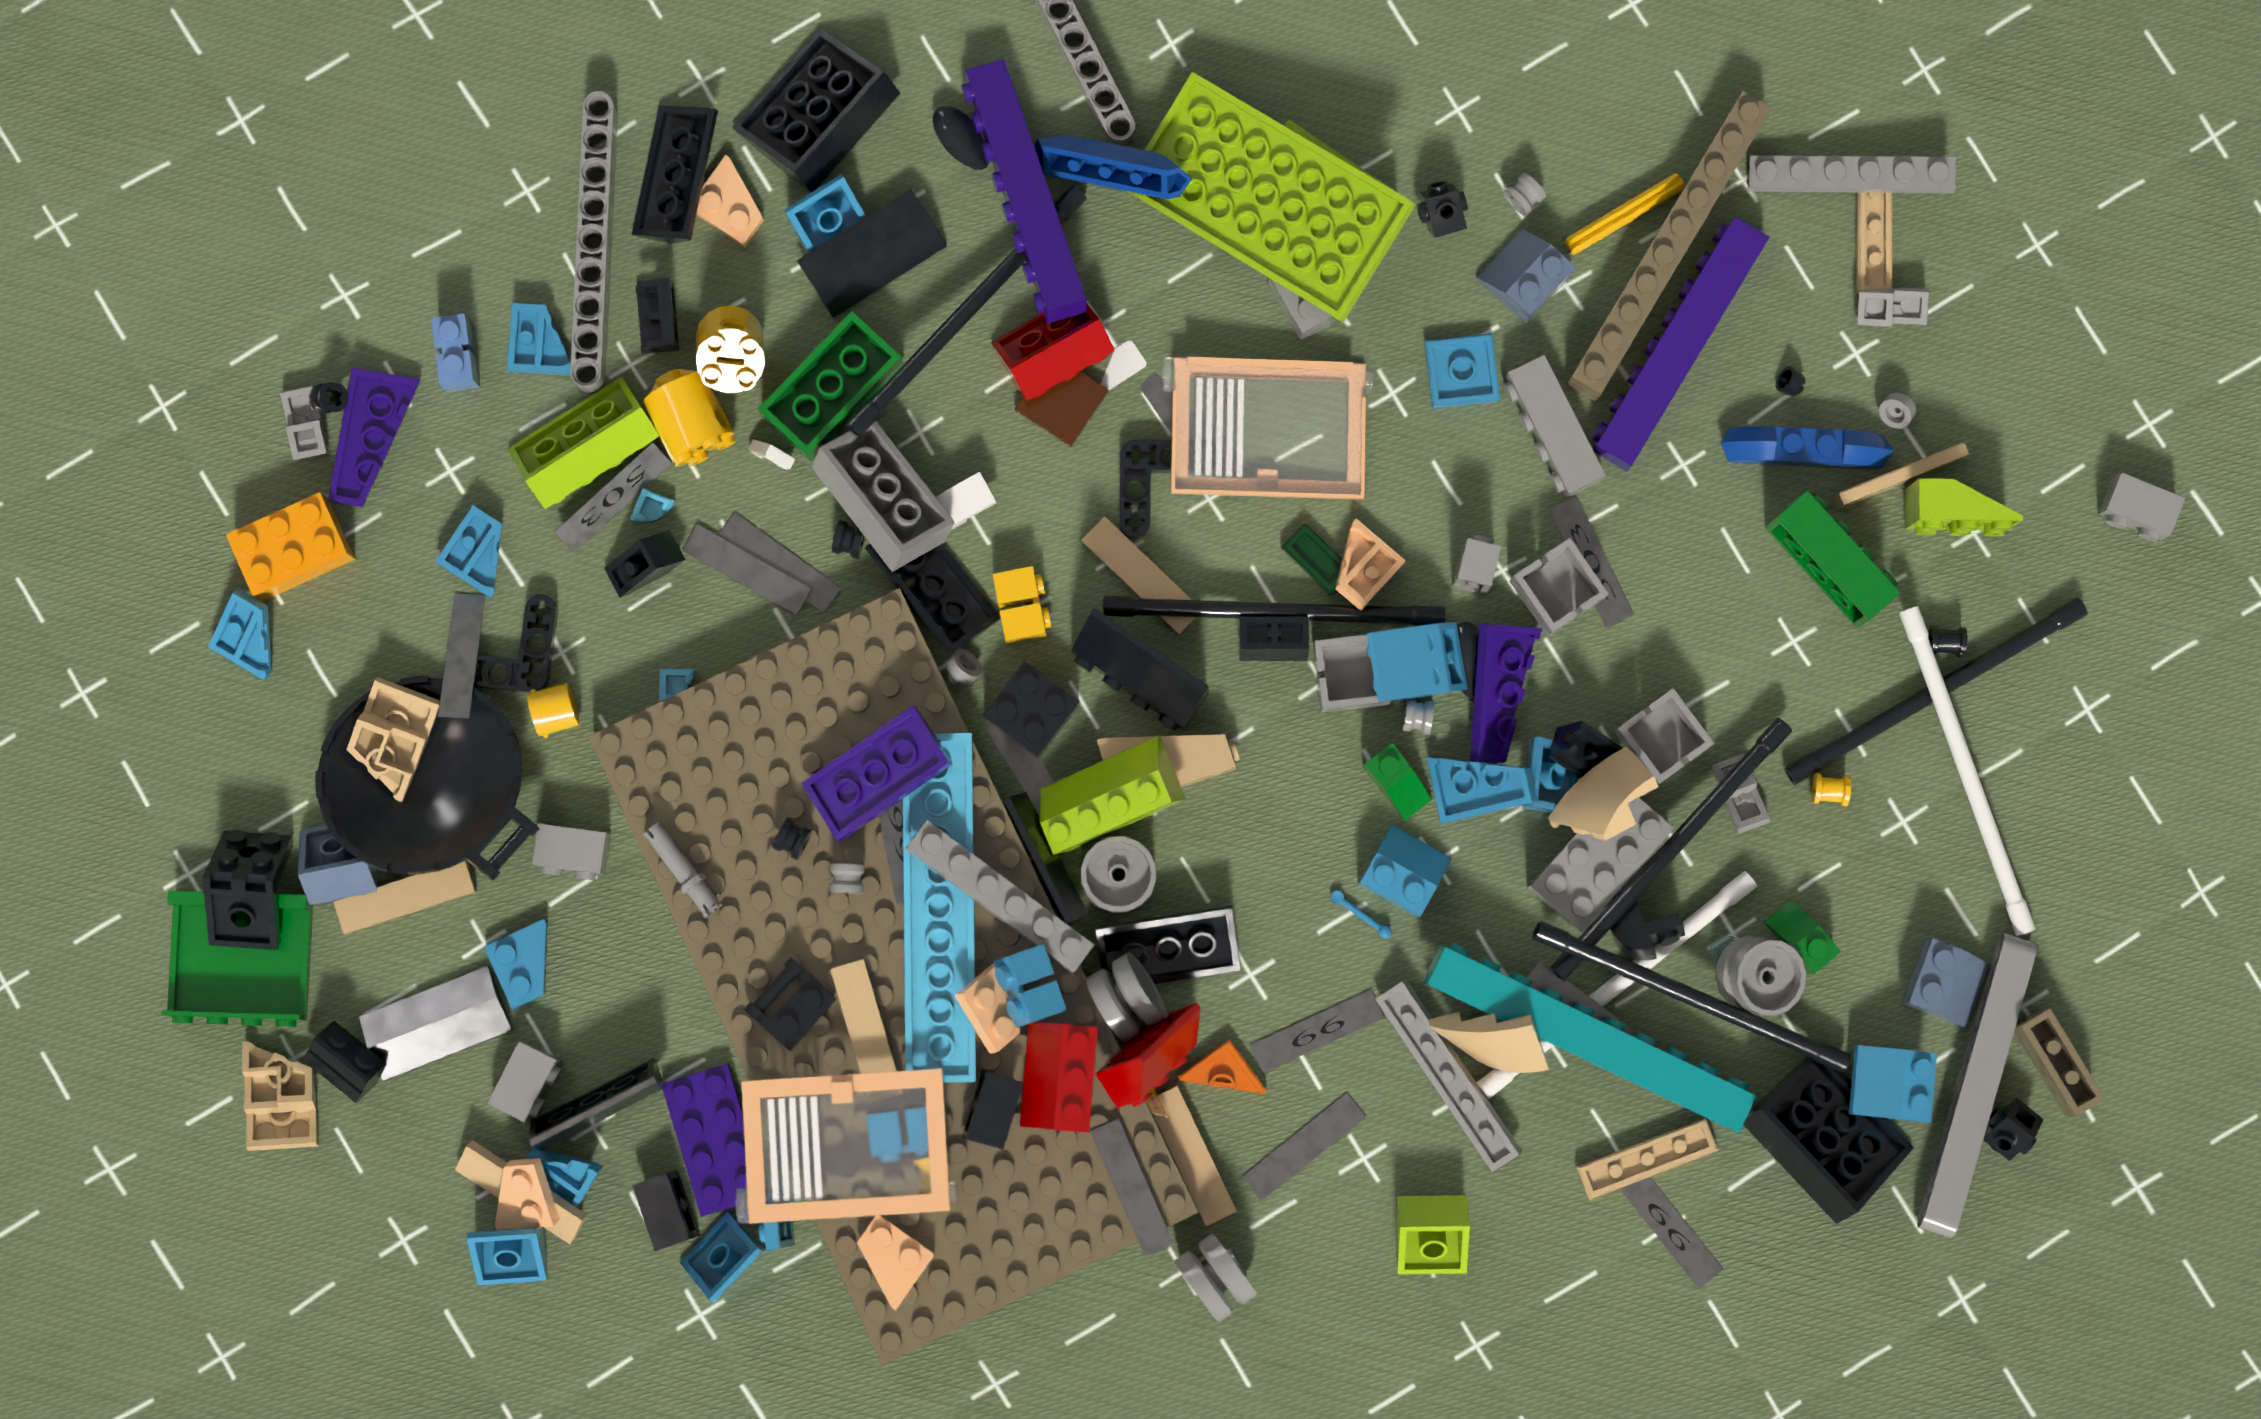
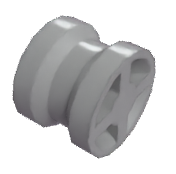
(1524, 194)
(1418, 716)
(847, 878)

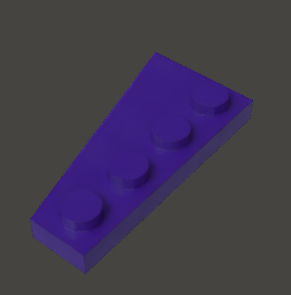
(367, 431)
(1500, 673)

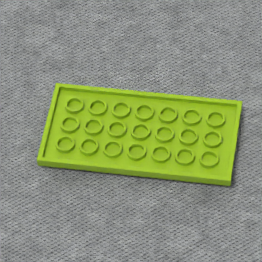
(1275, 198)

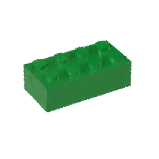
(831, 385)
(1833, 559)

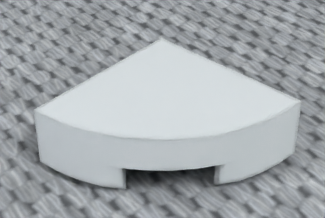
(767, 451)

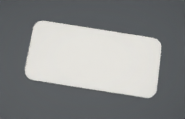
(1123, 364)

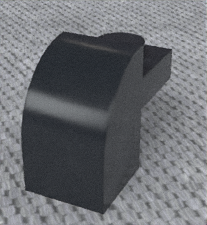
(1638, 938)

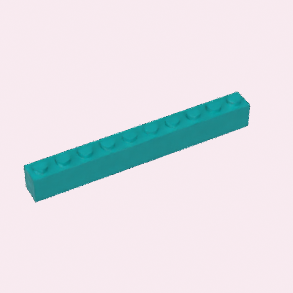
(1590, 1038)

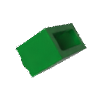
(1397, 781)
(1804, 934)

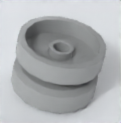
(1123, 895)
(1760, 975)
(1127, 997)
(1218, 1275)

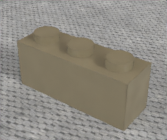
(2058, 1062)

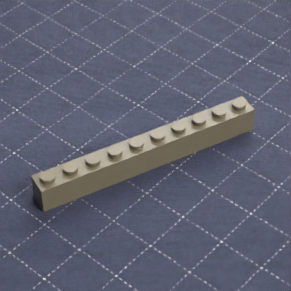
(1669, 246)

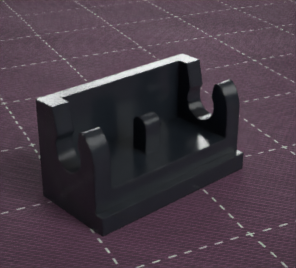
(657, 316)
(1274, 639)
(1580, 747)
(992, 1109)
(666, 1210)

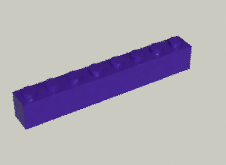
(1025, 192)
(1680, 343)

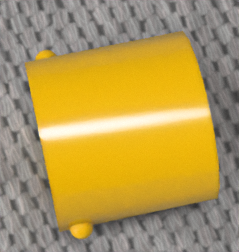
(553, 709)

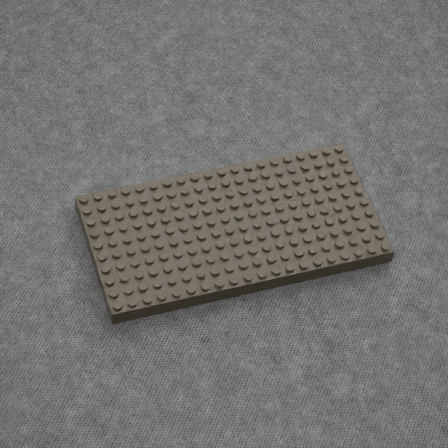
(722, 779)

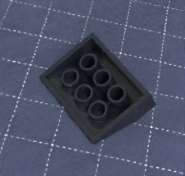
(817, 109)
(1139, 670)
(1821, 1145)

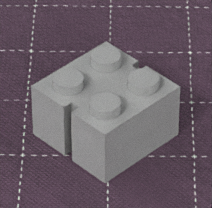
(1559, 588)
(1346, 674)
(1664, 735)

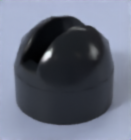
(1790, 381)

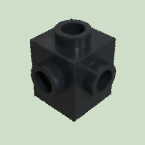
(1442, 208)
(2013, 1129)

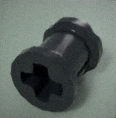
(338, 400)
(1948, 640)

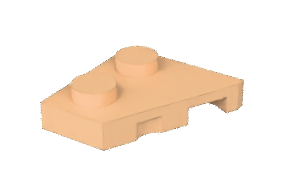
(728, 204)
(1365, 565)
(987, 1010)
(525, 1197)
(893, 1258)

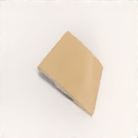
(393, 734)
(1601, 797)
(1502, 1045)
(278, 1101)

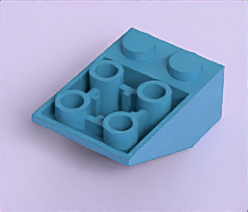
(1416, 661)

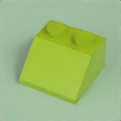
(1432, 1234)

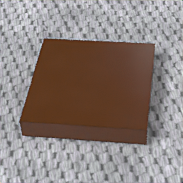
(1065, 407)

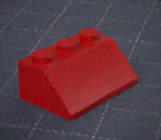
(1046, 354)
(1150, 1056)
(1059, 1077)

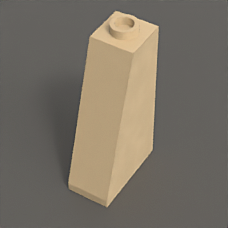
(1191, 755)

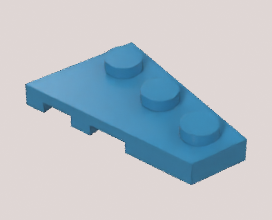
(1478, 788)

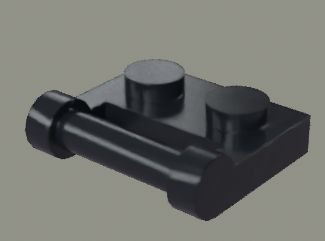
(799, 1012)

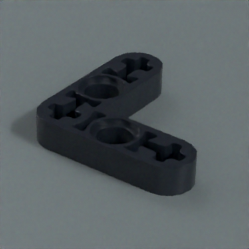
(1142, 473)
(518, 667)

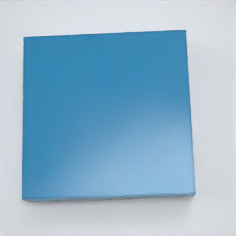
(1462, 371)

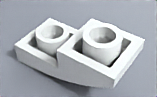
(966, 499)

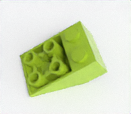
(1956, 508)

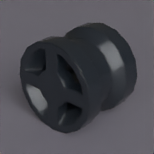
(848, 540)
(792, 839)

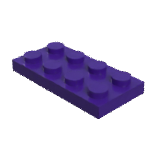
(876, 773)
(710, 1135)

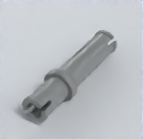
(690, 880)

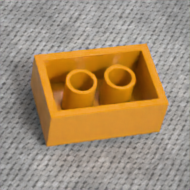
(290, 547)

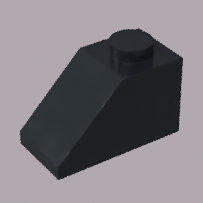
(644, 563)

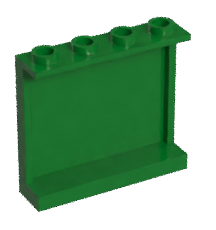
(238, 980)

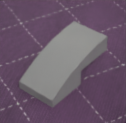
(1893, 305)
(304, 424)
(1745, 805)

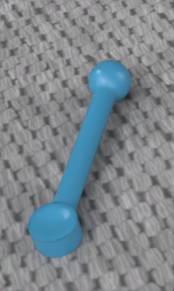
(1384, 931)

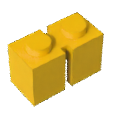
(1017, 588)

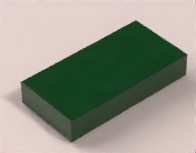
(1314, 557)

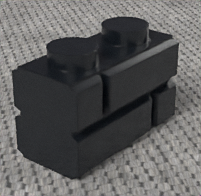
(344, 1061)

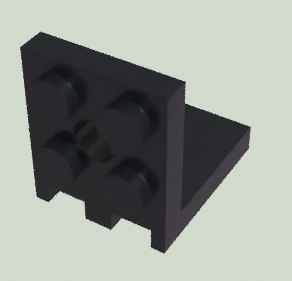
(245, 879)

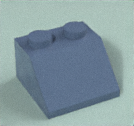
(1526, 274)
(330, 870)
(1945, 982)

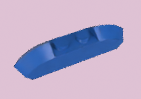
(1111, 166)
(1806, 447)

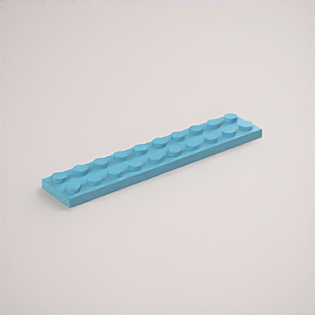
(939, 925)

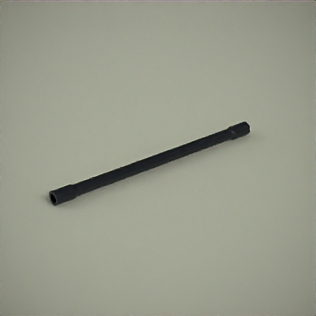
(872, 409)
(1131, 606)
(1764, 746)
(1815, 761)
(1564, 941)

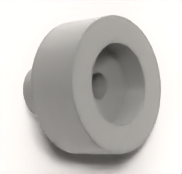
(1897, 410)
(963, 667)

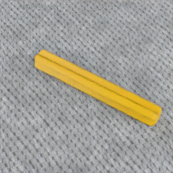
(1624, 214)

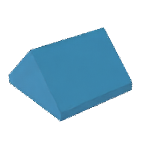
(824, 213)
(1549, 777)
(508, 1255)
(722, 1257)

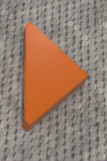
(1224, 1069)

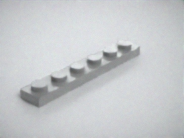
(1852, 174)
(999, 896)
(1449, 1076)

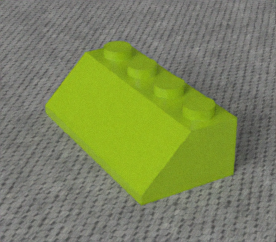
(583, 443)
(1108, 796)

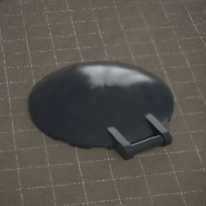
(454, 802)

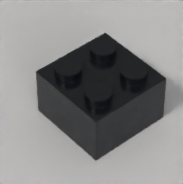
(1031, 710)

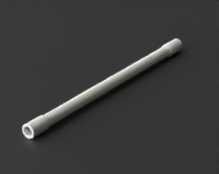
(1727, 897)
(2015, 904)

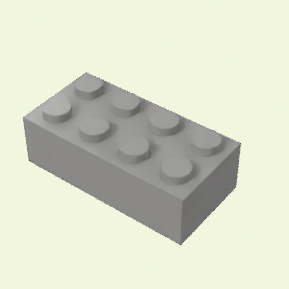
(883, 495)
(1593, 870)

